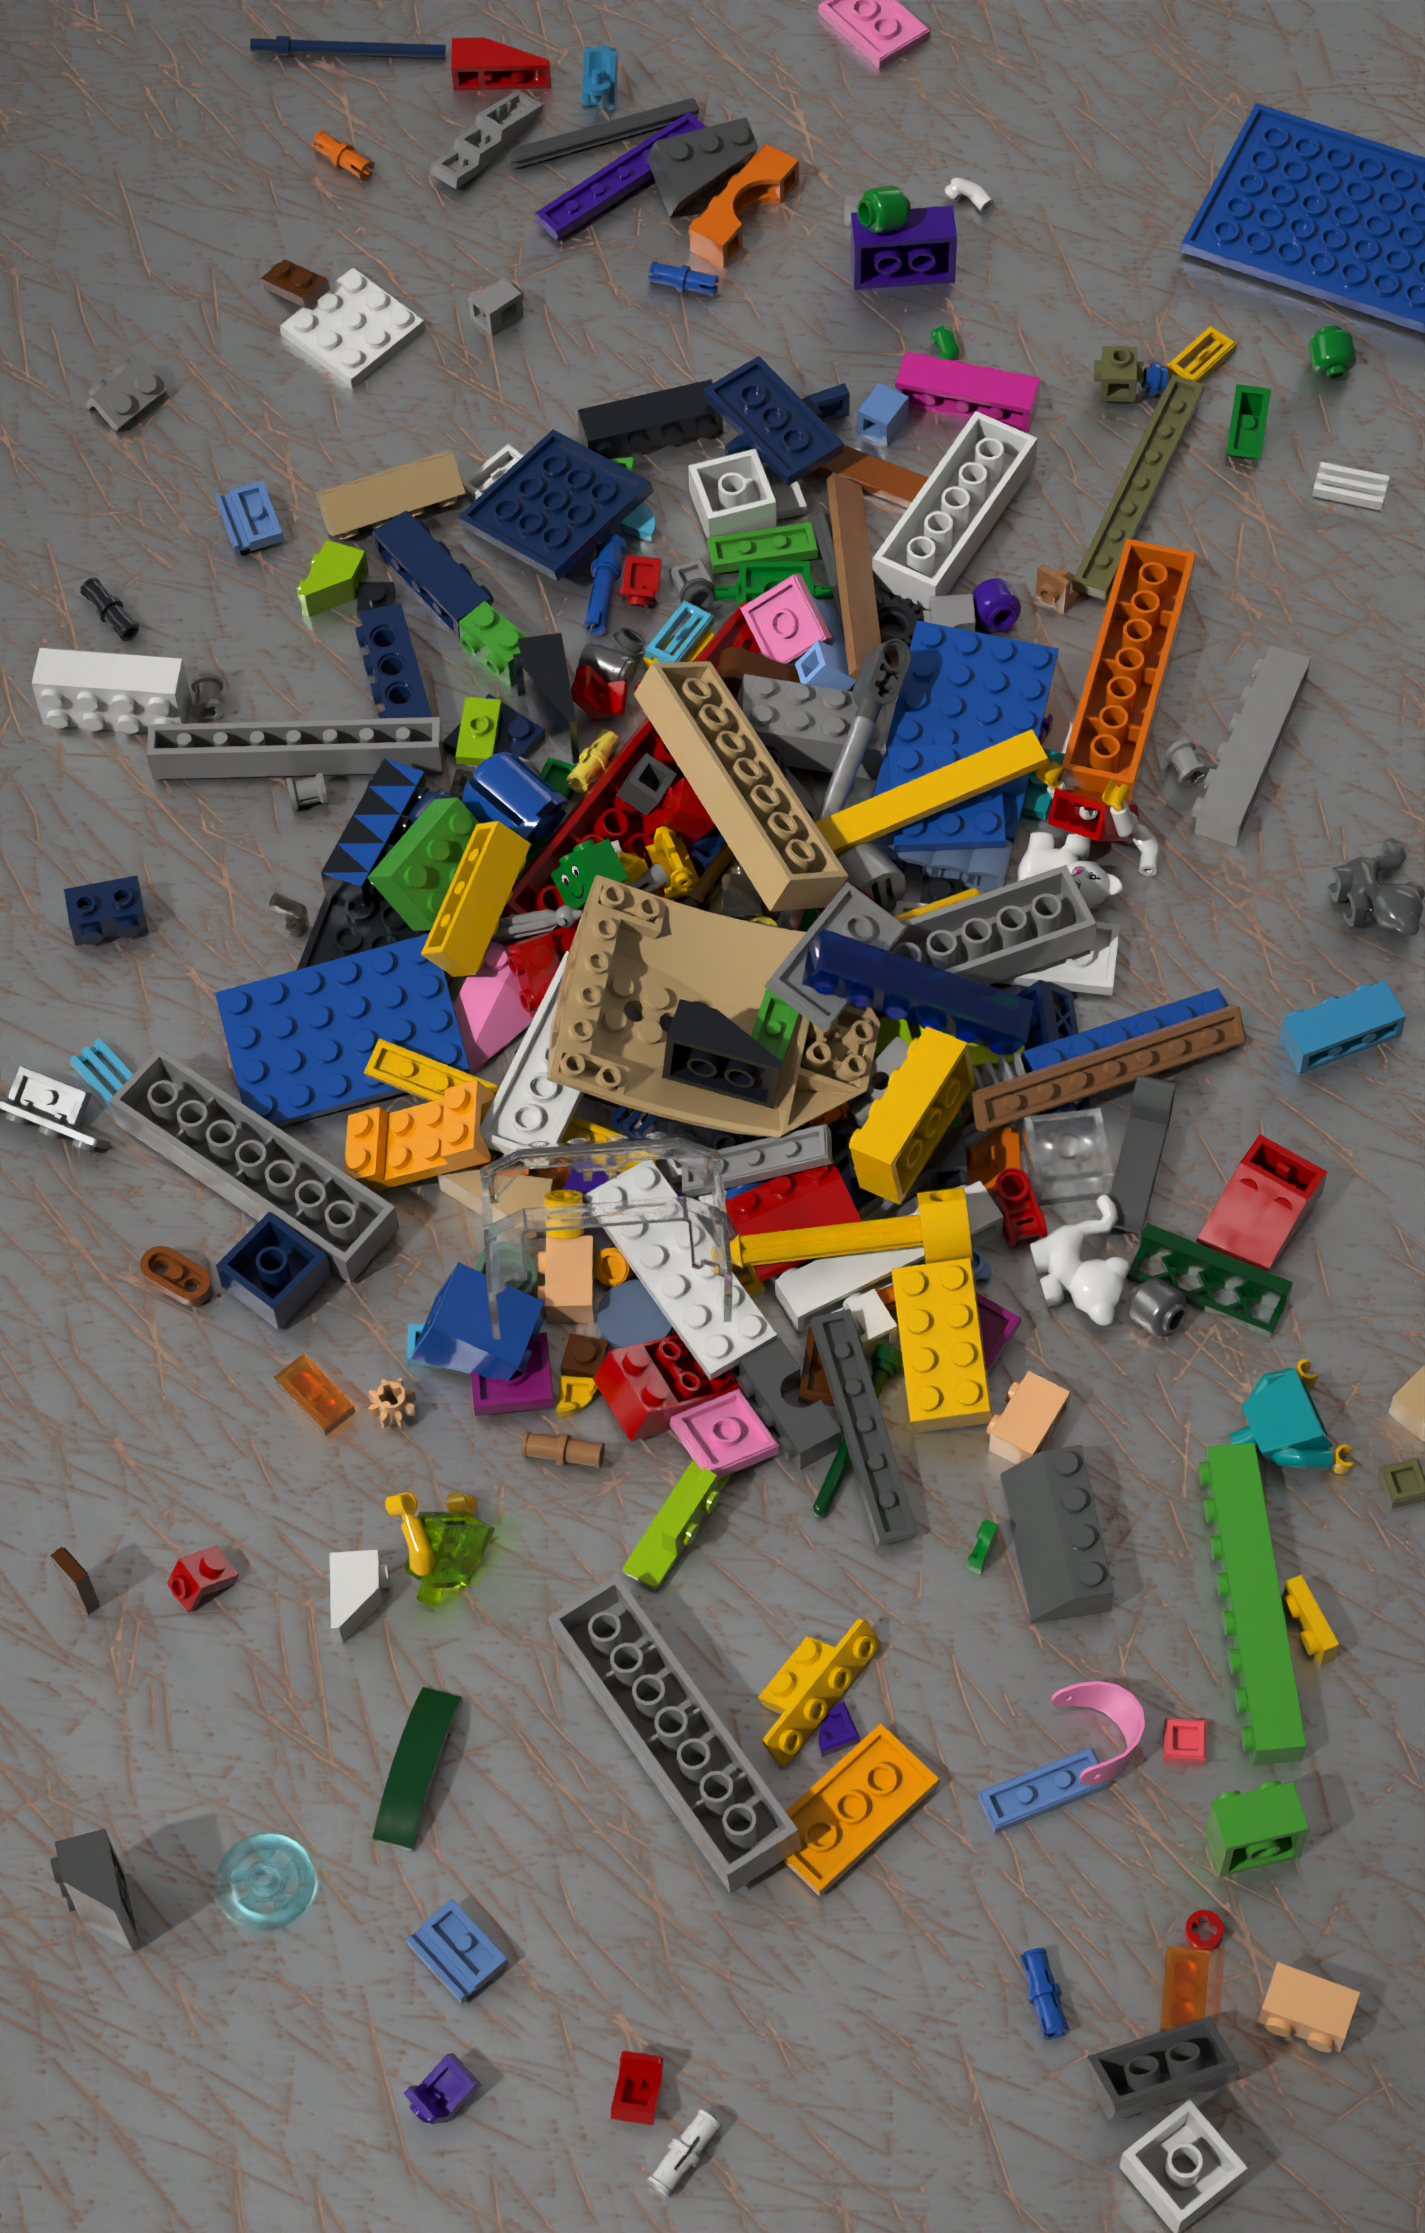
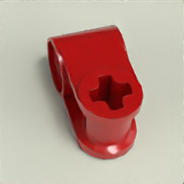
(1021, 1212)

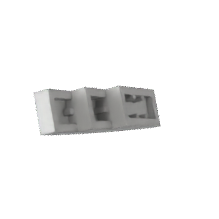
(492, 134)

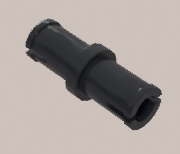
(109, 609)

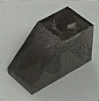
(740, 896)

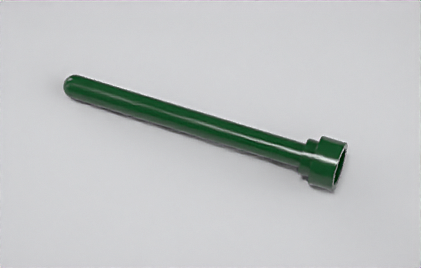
(885, 1363)

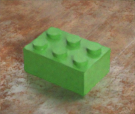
(424, 861)

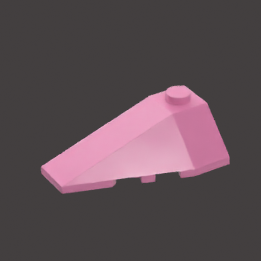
(490, 1008)

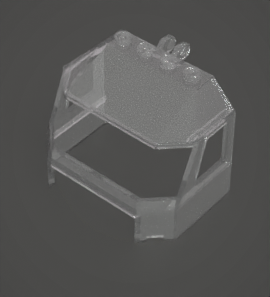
(706, 1223)

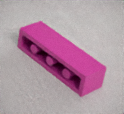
(963, 388)

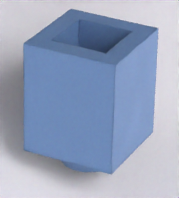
(882, 414)

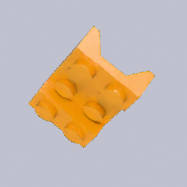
(417, 1140)

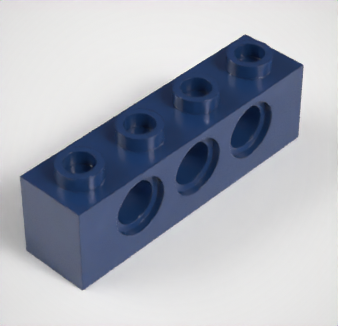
(392, 666)

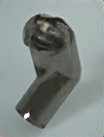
(295, 914)

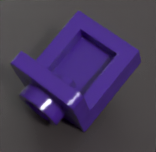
(442, 2091)

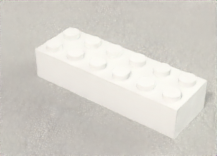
(954, 510)

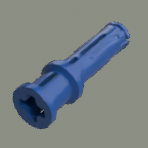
(605, 570)

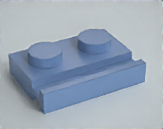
(249, 517)
(456, 1951)

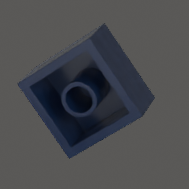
(273, 1270)

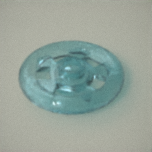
(285, 1907)

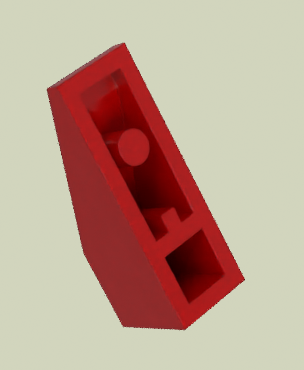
(495, 66)

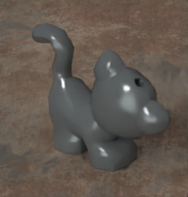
(1391, 905)

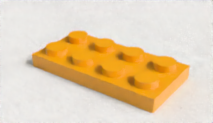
(856, 1807)

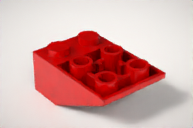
(1263, 1204)
(654, 1382)

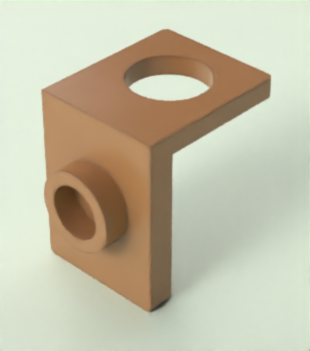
(1055, 588)

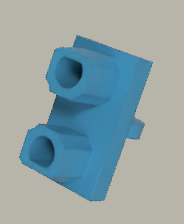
(600, 76)

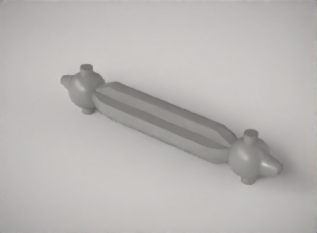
(536, 922)

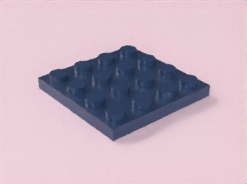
(555, 504)

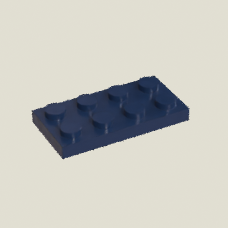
(773, 420)

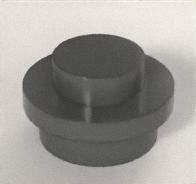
(698, 592)
(628, 642)

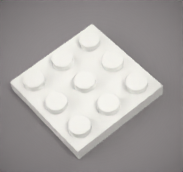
(352, 328)

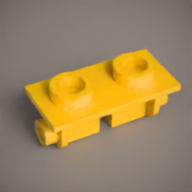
(675, 860)

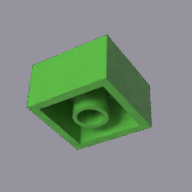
(1256, 1827)

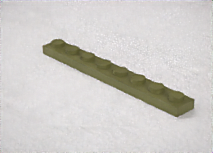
(1138, 486)

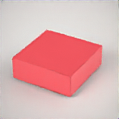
(1184, 1741)

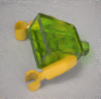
(441, 1544)

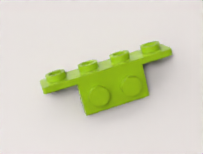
(674, 1525)

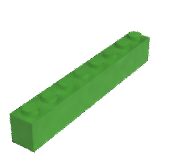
(1253, 1605)

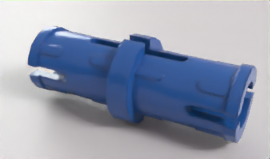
(683, 279)
(1044, 1993)

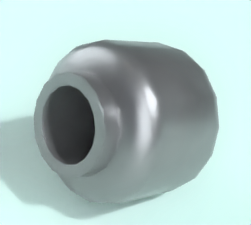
(1157, 1307)

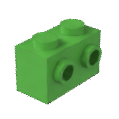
(491, 641)

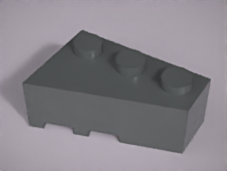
(699, 160)

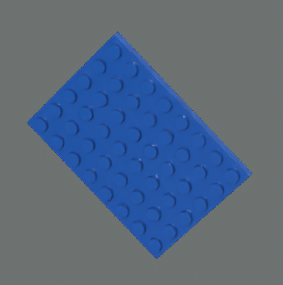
(1319, 216)

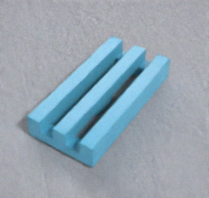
(692, 640)
(90, 1055)

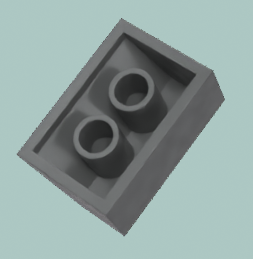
(96, 1886)
(1161, 2069)

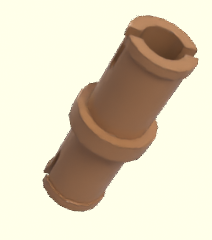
(563, 1449)

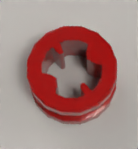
(1214, 1923)

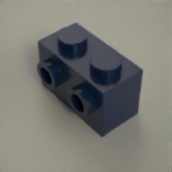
(106, 910)

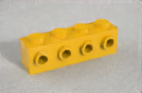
(476, 899)

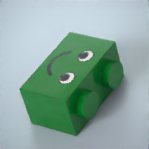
(580, 868)

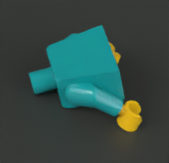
(1288, 1423)

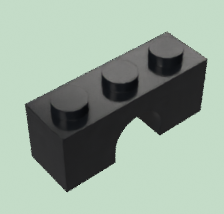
(945, 1166)

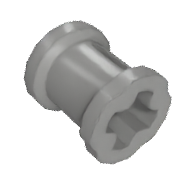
(207, 696)
(1186, 762)
(307, 791)

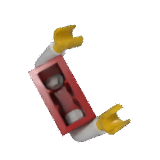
(1089, 813)

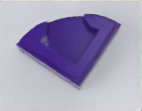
(837, 1731)

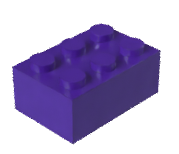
(912, 256)

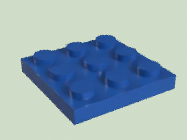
(965, 825)

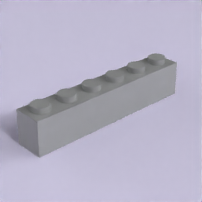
(1252, 745)

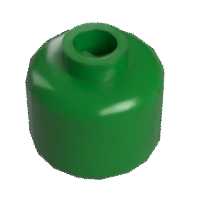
(883, 209)
(1332, 352)

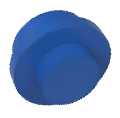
(1155, 379)

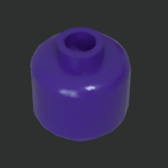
(996, 605)

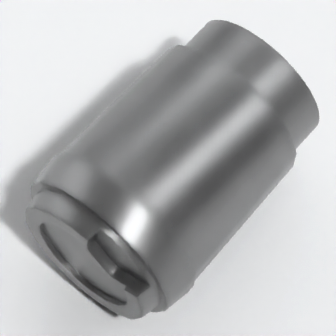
(608, 663)

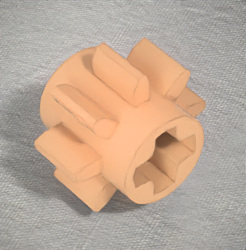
(389, 1413)

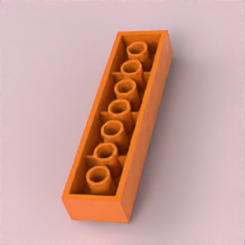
(1128, 668)

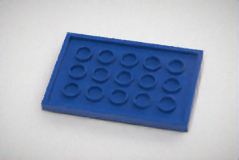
(971, 691)
(310, 1032)

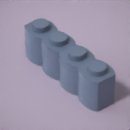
(976, 868)

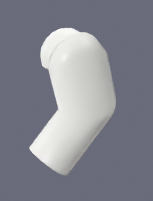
(971, 190)
(1149, 850)

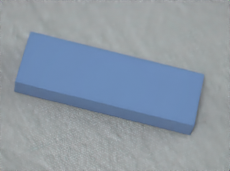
(1038, 1791)

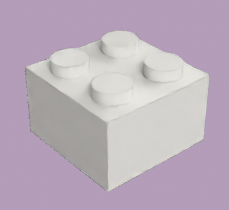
(732, 494)
(1183, 2167)

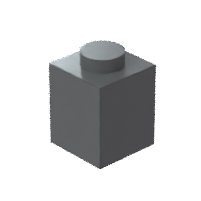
(646, 784)

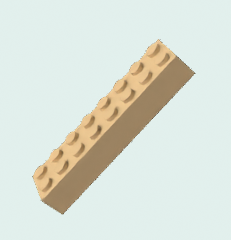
(740, 786)

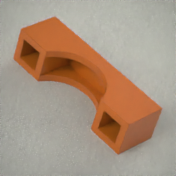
(765, 179)

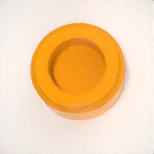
(611, 1267)

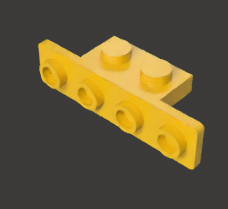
(811, 1686)

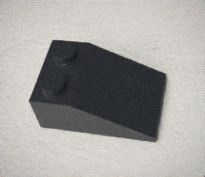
(546, 686)
(719, 1056)

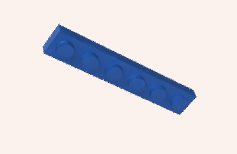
(1122, 1030)

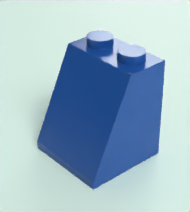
(460, 1331)

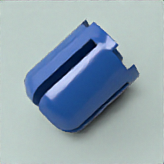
(515, 796)

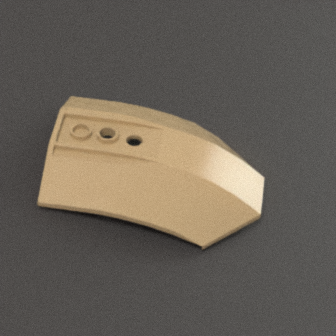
(652, 955)

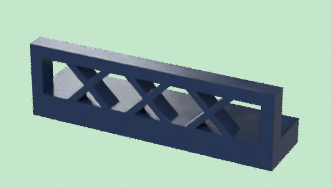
(1044, 1025)

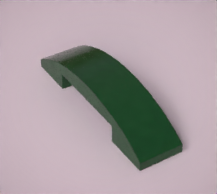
(415, 1768)

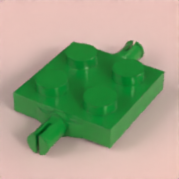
(760, 576)

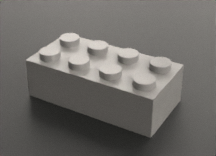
(808, 723)

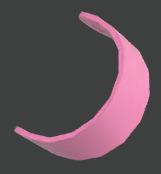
(1121, 1708)

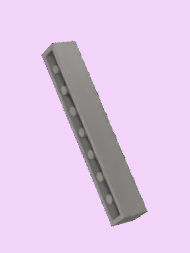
(292, 747)

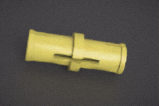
(593, 761)

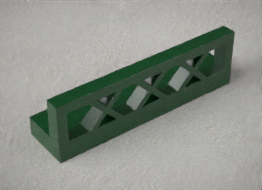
(1215, 1268)

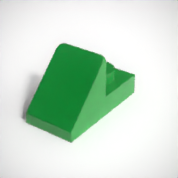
(1248, 421)

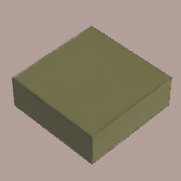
(1403, 1483)

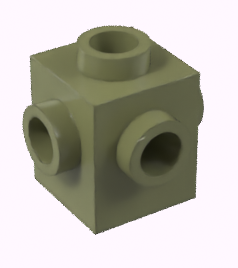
(1118, 373)

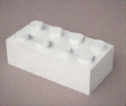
(110, 690)

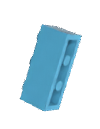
(1342, 1026)

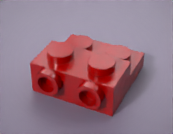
(536, 963)

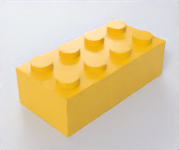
(912, 1114)
(942, 1345)

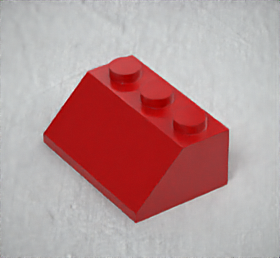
(791, 1203)

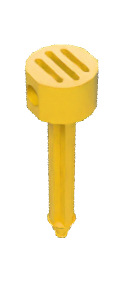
(939, 1227)

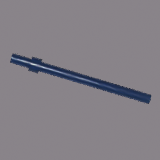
(285, 46)

